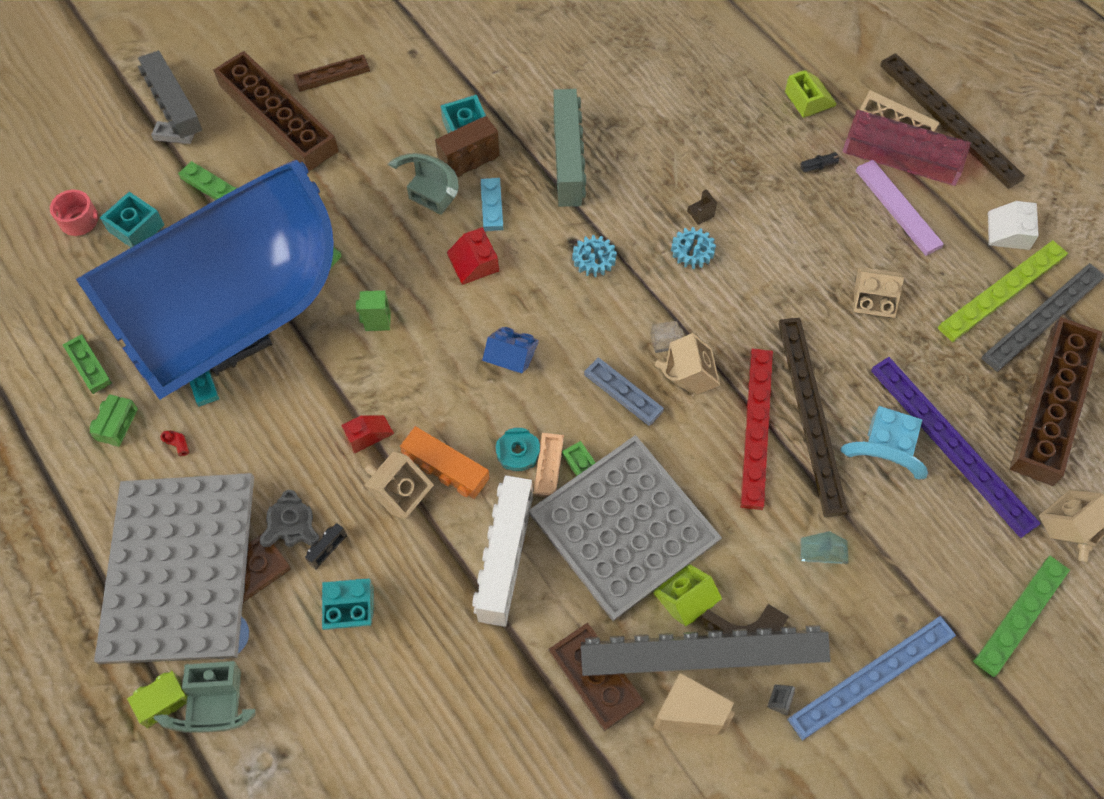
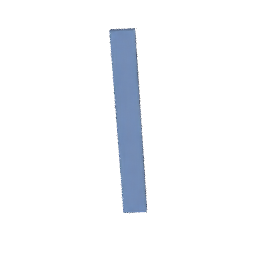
(871, 678)

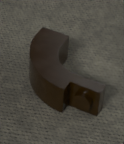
(770, 618)

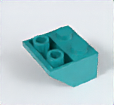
(347, 604)

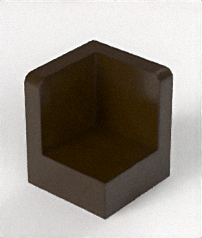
(703, 209)

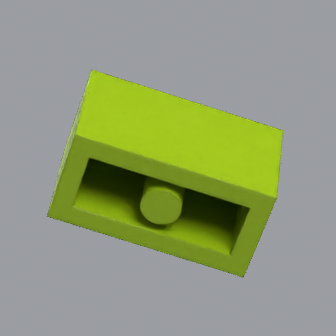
(158, 698)

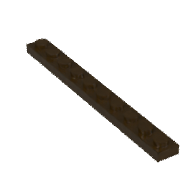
(952, 121)
(813, 418)

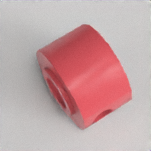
(70, 204)

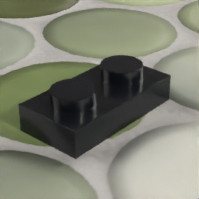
(331, 539)

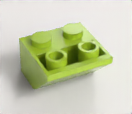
(808, 93)

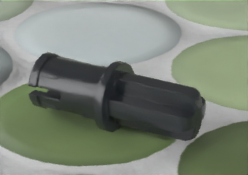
(819, 162)

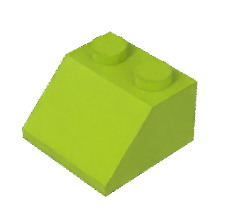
(688, 594)

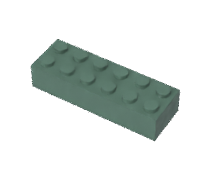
(569, 147)

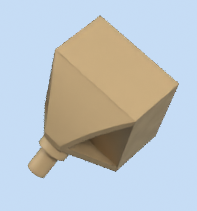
(690, 365)
(398, 484)
(1076, 519)

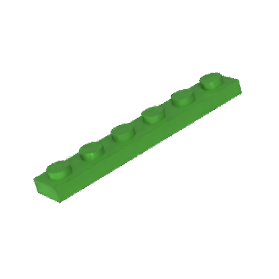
(1021, 616)

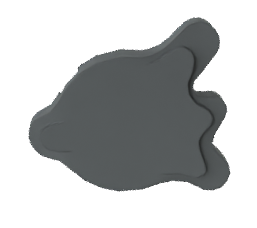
(290, 521)

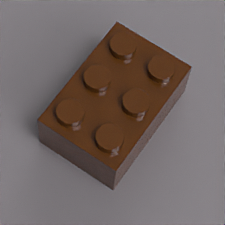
(469, 146)

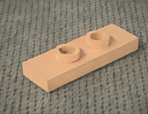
(548, 465)

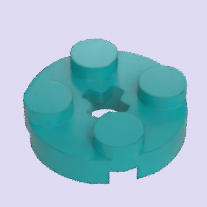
(511, 460)

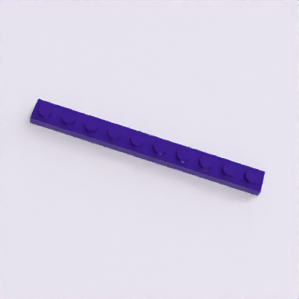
(956, 448)

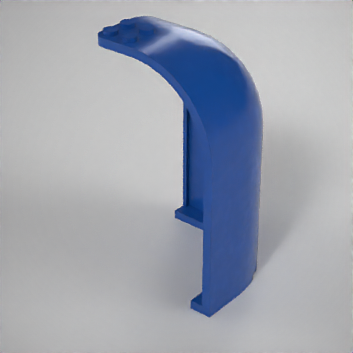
(216, 278)

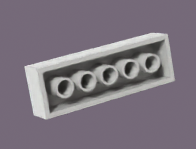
(504, 551)

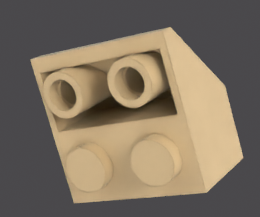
(877, 292)

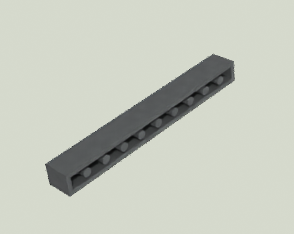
(705, 651)

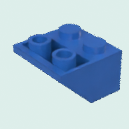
(510, 349)

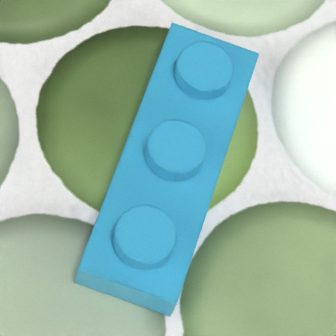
(491, 204)

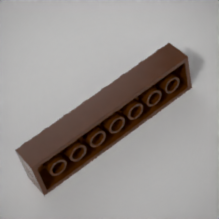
(276, 110)
(1056, 402)

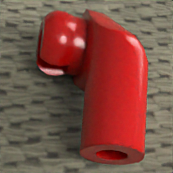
(176, 439)

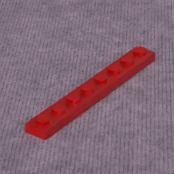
(756, 430)

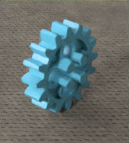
(703, 244)
(583, 251)

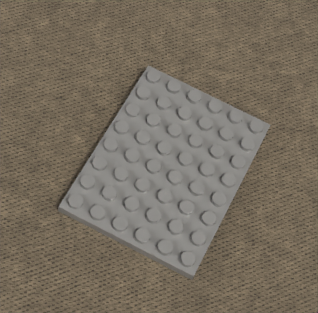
(176, 570)

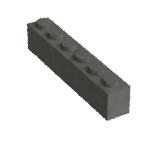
(169, 94)

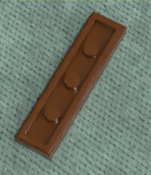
(331, 73)

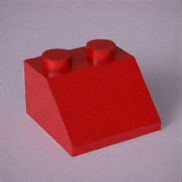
(473, 256)

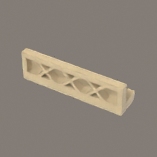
(898, 108)

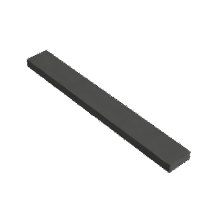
(1043, 317)

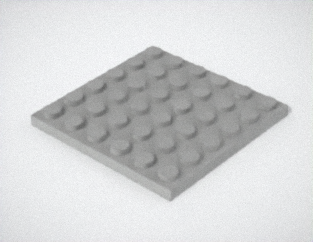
(624, 527)

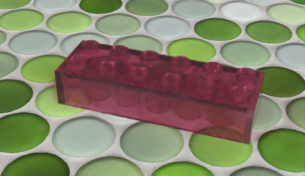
(906, 147)

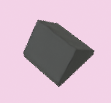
(781, 698)

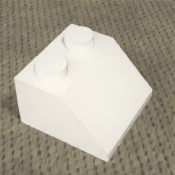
(1013, 225)

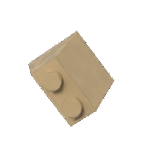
(694, 709)

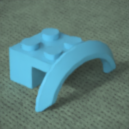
(891, 438)

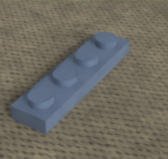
(623, 391)

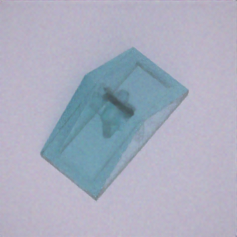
(824, 548)

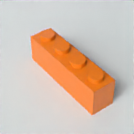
(445, 463)

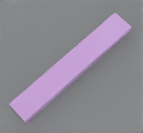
(899, 207)

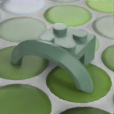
(434, 181)
(211, 699)

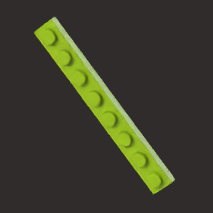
(1002, 291)

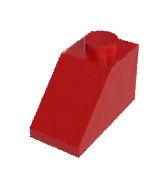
(366, 431)

